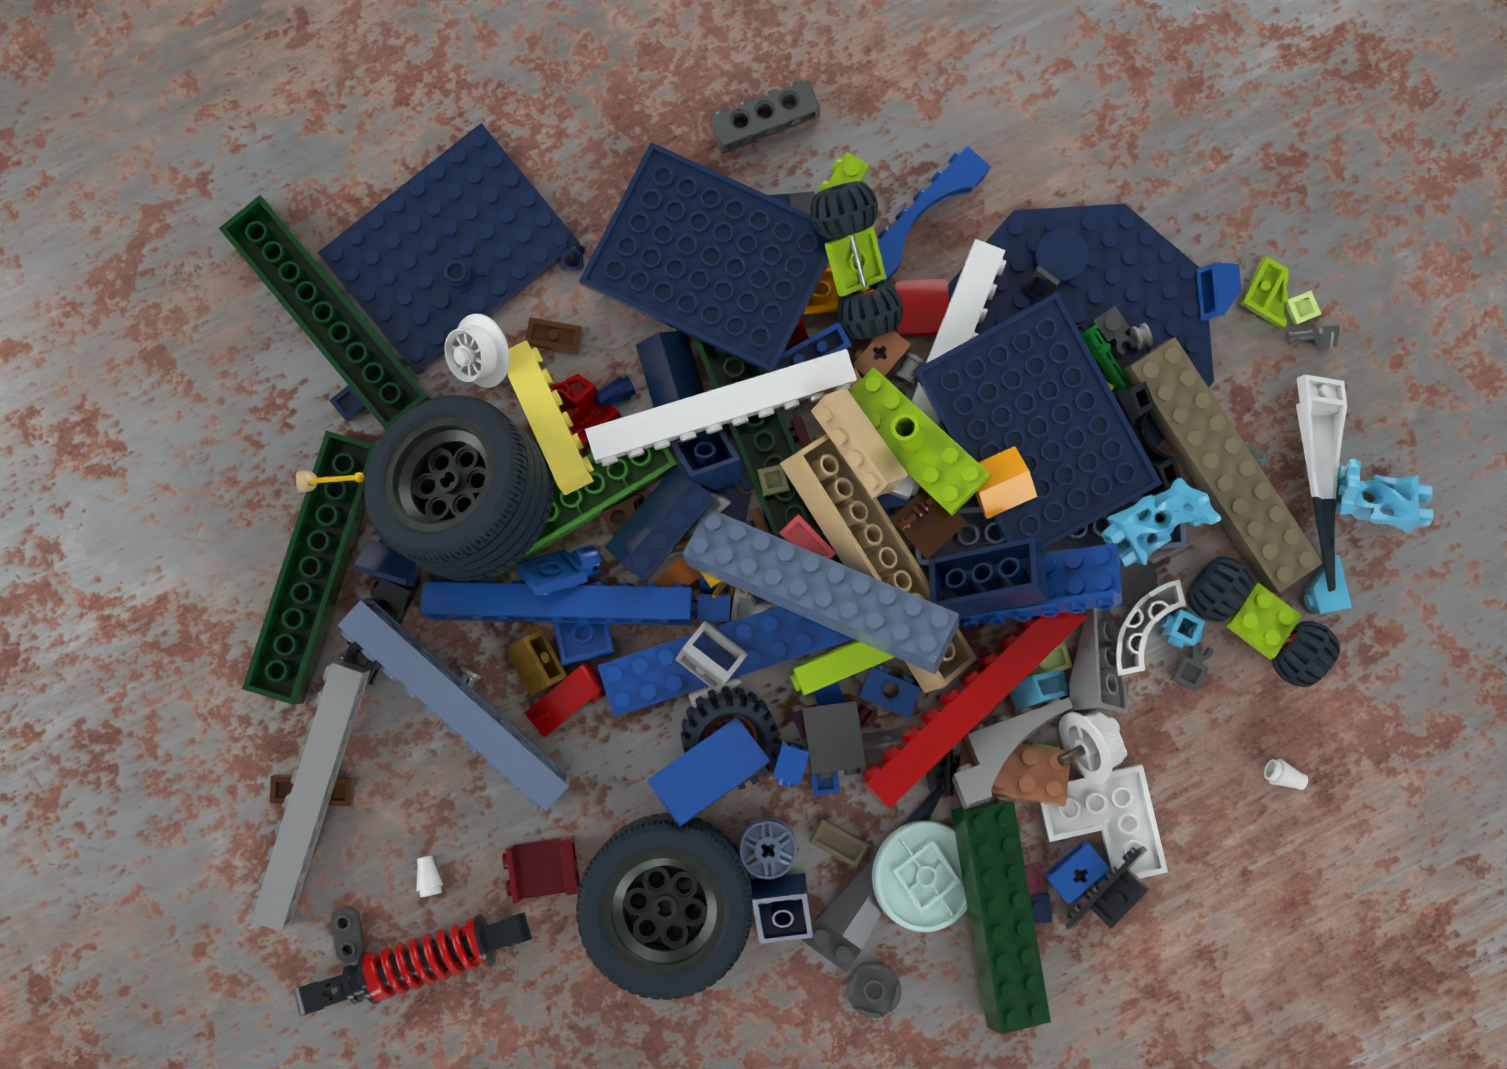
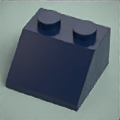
(709, 459)
(388, 564)
(782, 908)

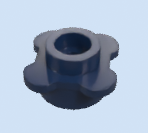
(575, 263)

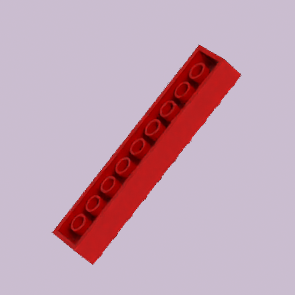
(966, 705)

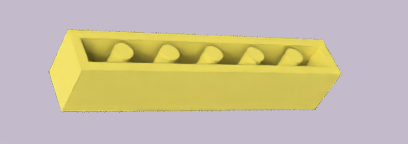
(547, 420)

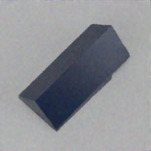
(669, 367)

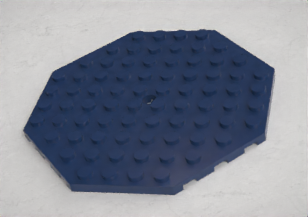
(1126, 269)

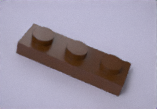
(341, 796)

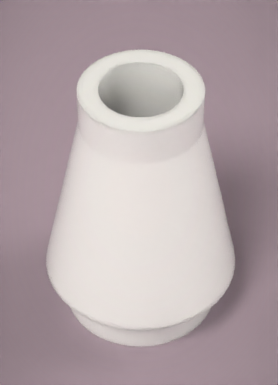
(1283, 774)
(428, 878)

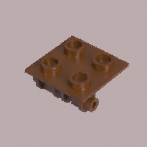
(927, 523)

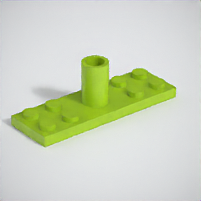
(928, 452)

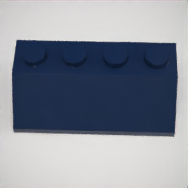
(660, 524)

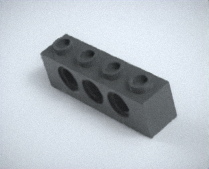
(757, 128)

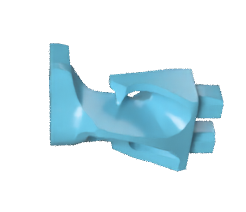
(1394, 502)
(1138, 522)

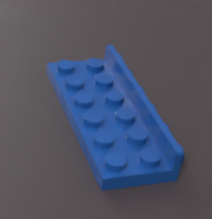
(1075, 583)

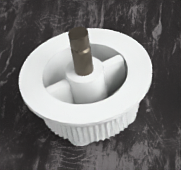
(1091, 744)

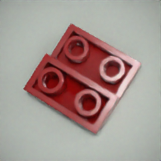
(923, 306)

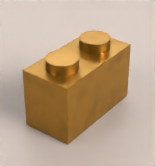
(536, 662)

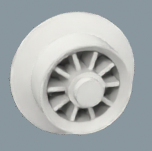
(478, 351)

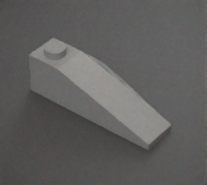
(1094, 674)

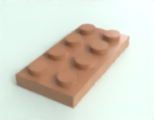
(1029, 775)

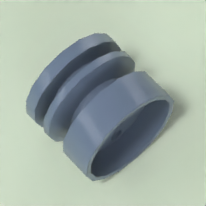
(767, 831)

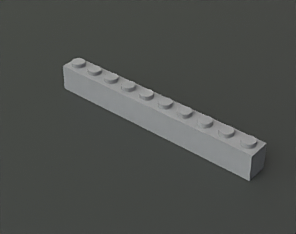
(309, 795)

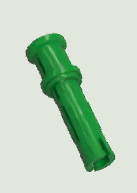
(1101, 352)

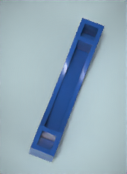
(959, 178)

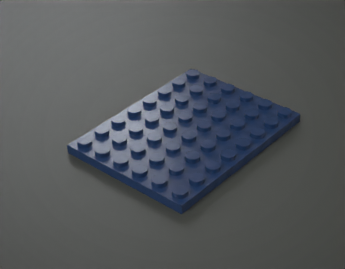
(458, 207)
(709, 258)
(1043, 393)

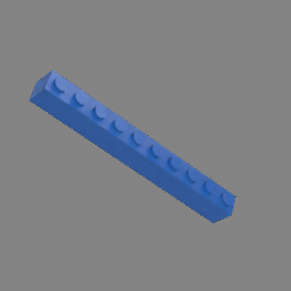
(580, 604)

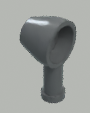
(1324, 337)

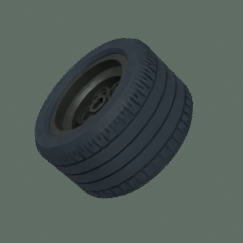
(437, 463)
(655, 961)

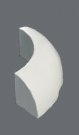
(1139, 622)

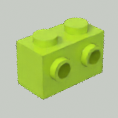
(846, 170)

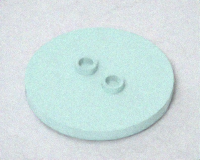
(920, 877)

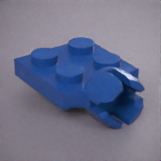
(560, 569)

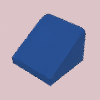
(829, 695)

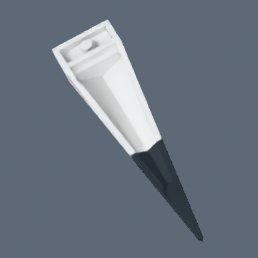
(1321, 427)

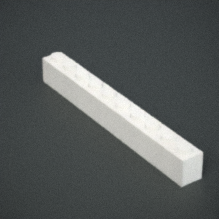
(959, 323)
(720, 406)

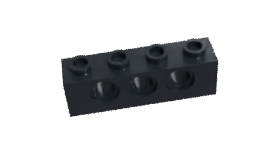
(400, 600)

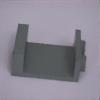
(834, 739)

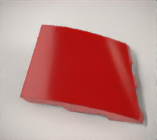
(582, 406)

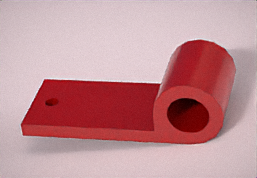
(566, 699)

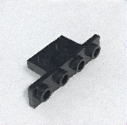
(1117, 894)

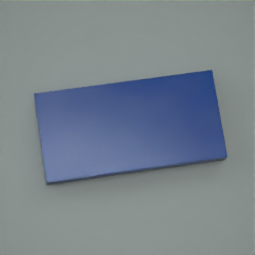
(708, 771)

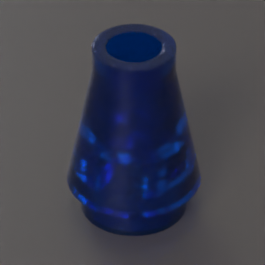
(616, 391)

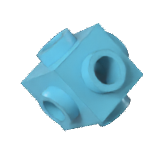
(1191, 627)

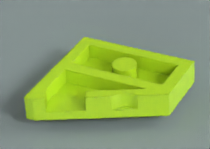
(1268, 292)

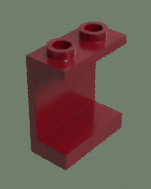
(541, 868)

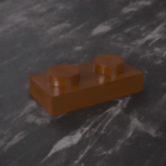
(553, 335)

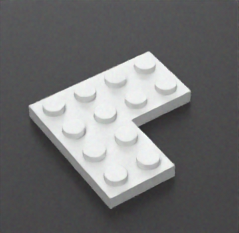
(1117, 809)

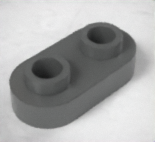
(349, 935)

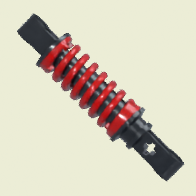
(419, 964)

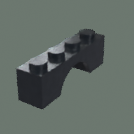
(1136, 404)

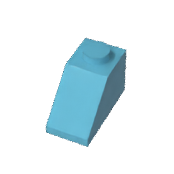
(1319, 599)
(1039, 689)

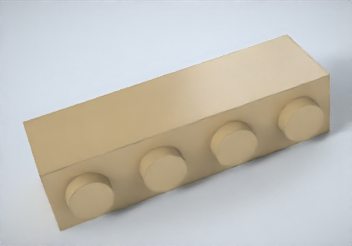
(859, 443)

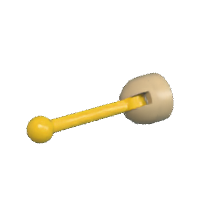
(308, 481)

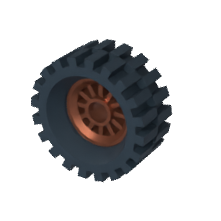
(728, 706)

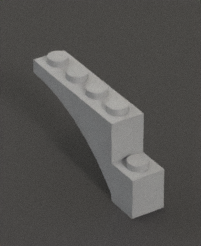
(994, 745)

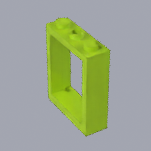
(835, 666)

